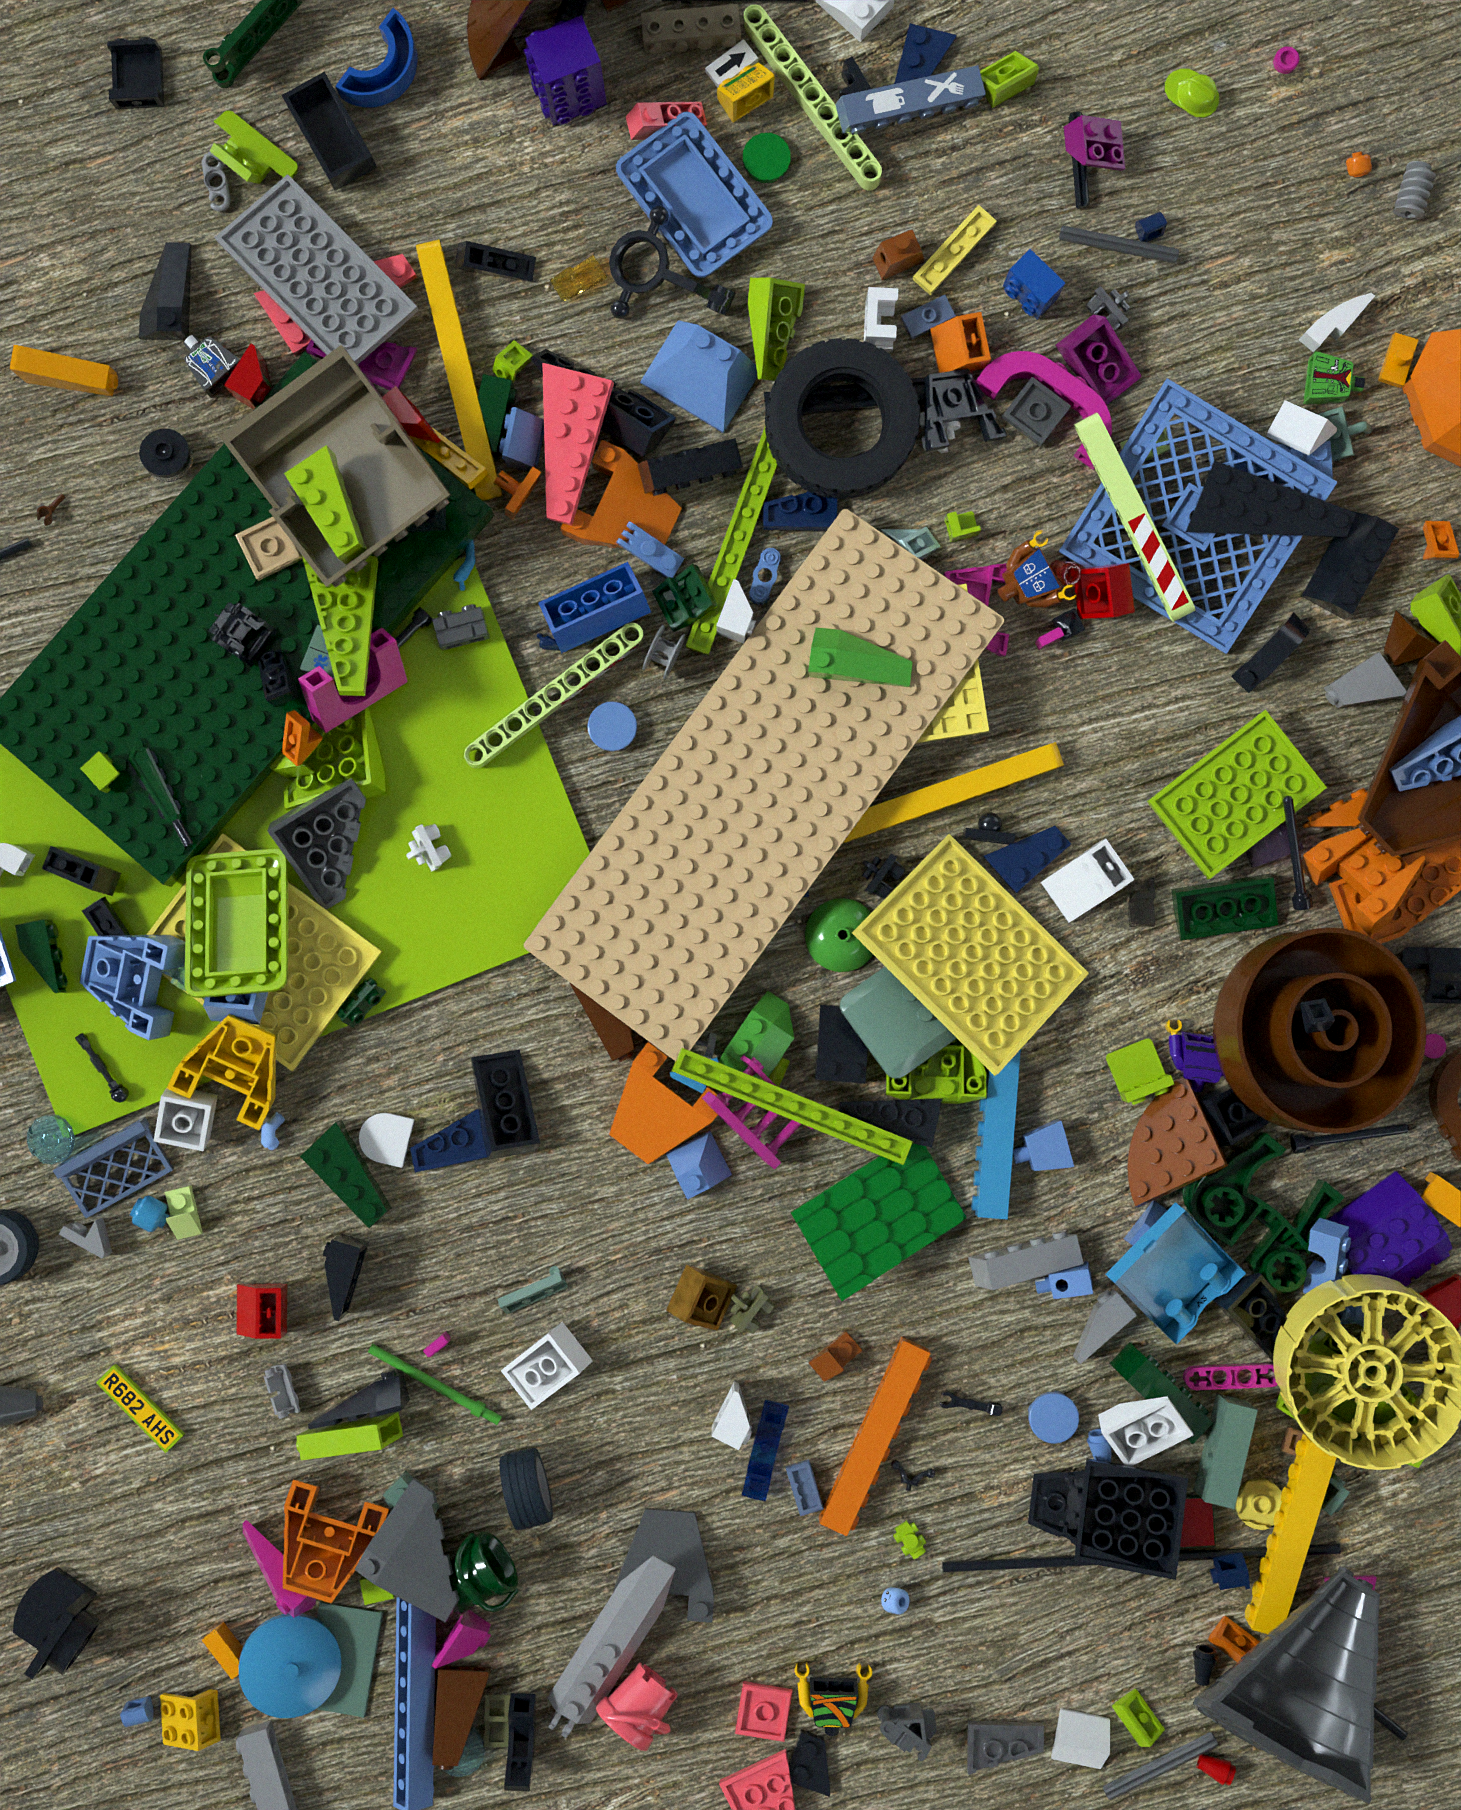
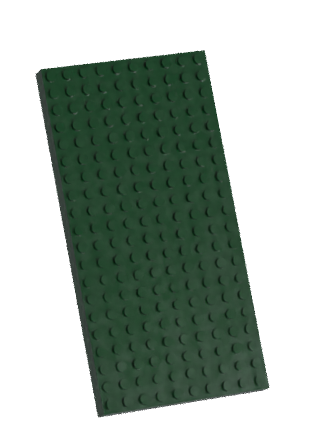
(148, 674)

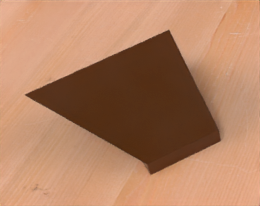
(1407, 641)

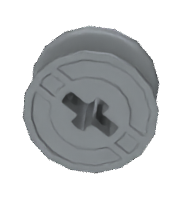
(663, 652)

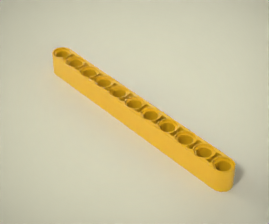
(457, 364)
(957, 790)

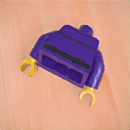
(1194, 1056)

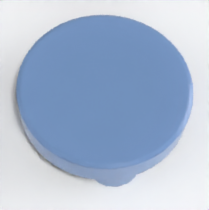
(612, 726)
(1053, 1417)

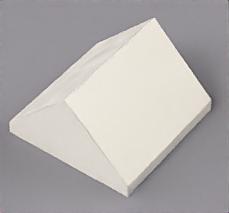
(1300, 428)
(1082, 1739)

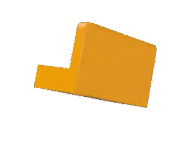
(1443, 1198)
(224, 1648)

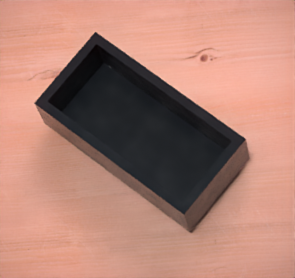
(329, 131)

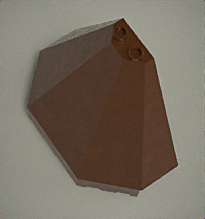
(1428, 813)

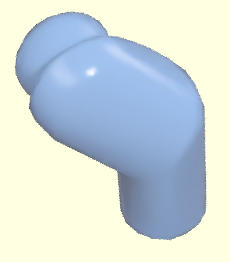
(268, 1137)

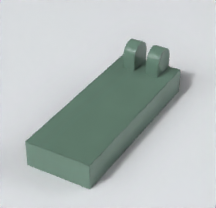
(534, 1291)

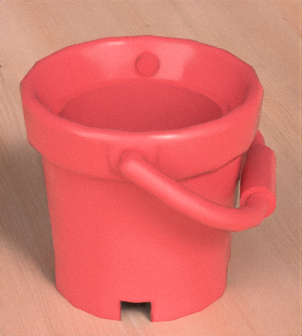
(638, 1707)

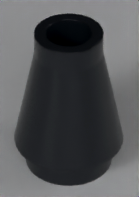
(1204, 1663)

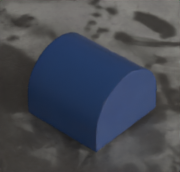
(1151, 227)

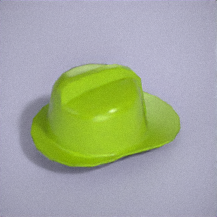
(1192, 92)

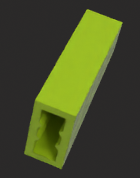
(350, 1437)

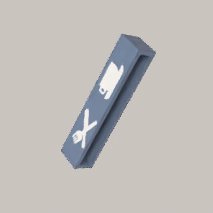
(910, 99)

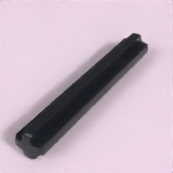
(1080, 176)

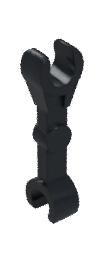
(991, 1407)

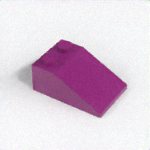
(1099, 358)

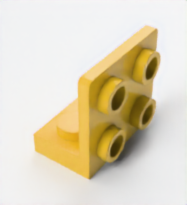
(190, 1721)

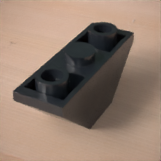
(277, 678)

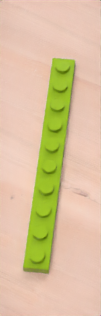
(735, 544)
(791, 1106)

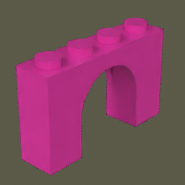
(383, 676)

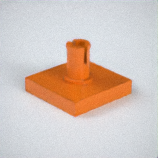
(519, 491)

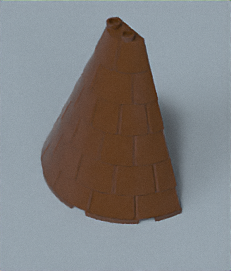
(491, 28)

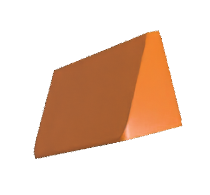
(1232, 1639)

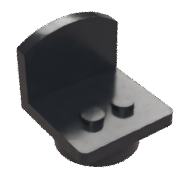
(55, 1621)

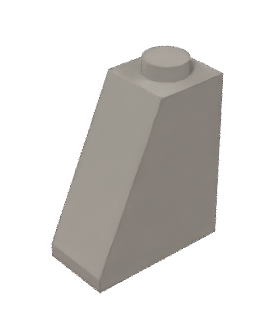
(1365, 684)

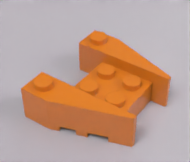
(1375, 876)

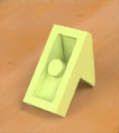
(183, 1213)

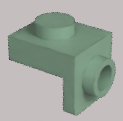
(1335, 1495)

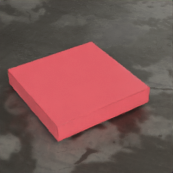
(763, 1711)

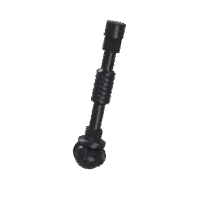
(118, 1092)

